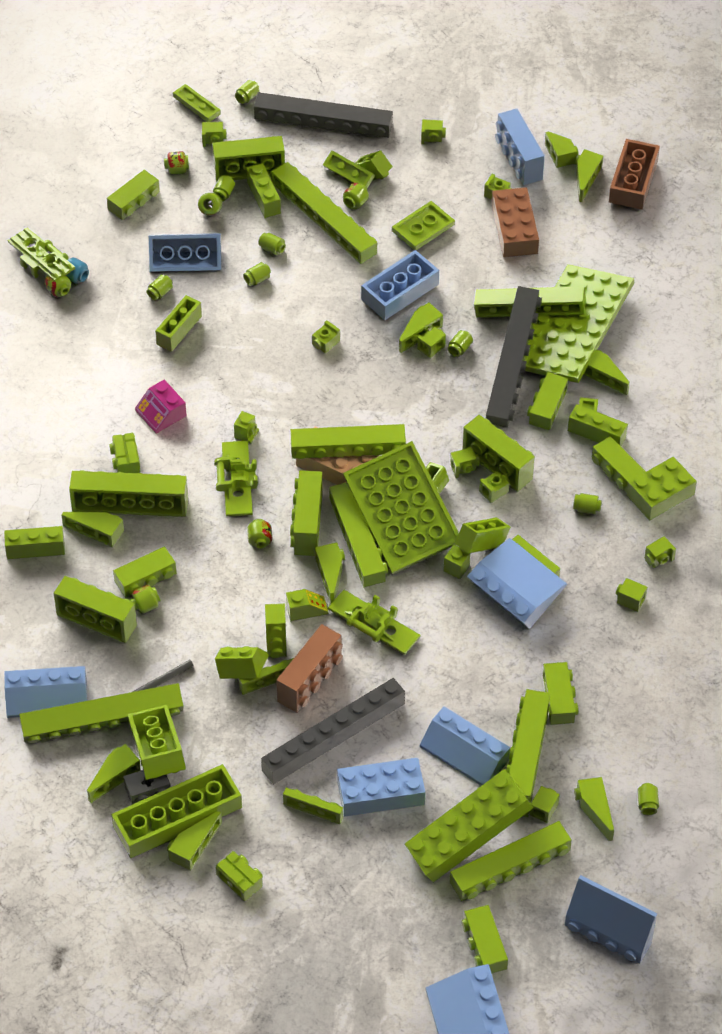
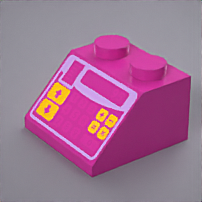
(161, 406)

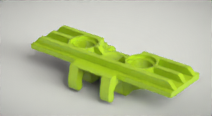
(37, 257)
(243, 477)
(376, 618)

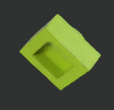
(589, 403)

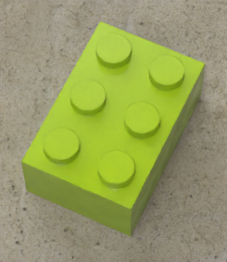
(661, 488)

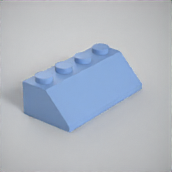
(184, 252)
(43, 688)
(465, 746)

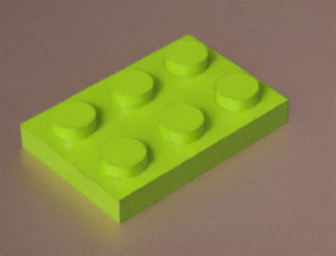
(423, 225)

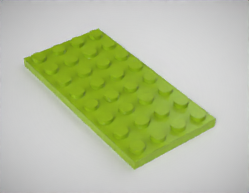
(568, 341)

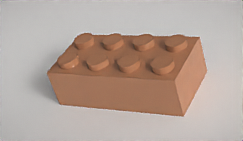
(634, 174)
(515, 222)
(309, 668)

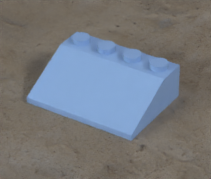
(517, 582)
(611, 920)
(467, 1003)

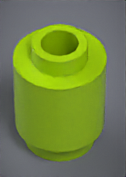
(247, 91)
(224, 187)
(272, 243)
(257, 274)
(159, 287)
(460, 343)
(587, 503)
(648, 799)

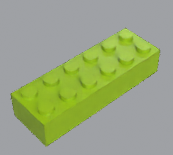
(129, 493)
(528, 740)
(175, 810)
(468, 825)

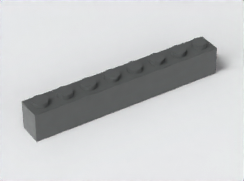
(323, 114)
(513, 355)
(333, 731)

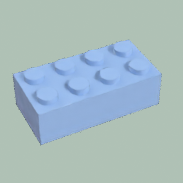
(520, 147)
(400, 285)
(381, 786)

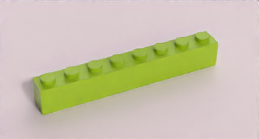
(324, 212)
(97, 713)

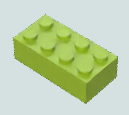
(234, 156)
(499, 452)
(306, 513)
(95, 609)
(156, 742)

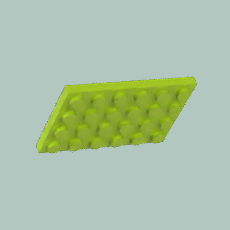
(402, 507)

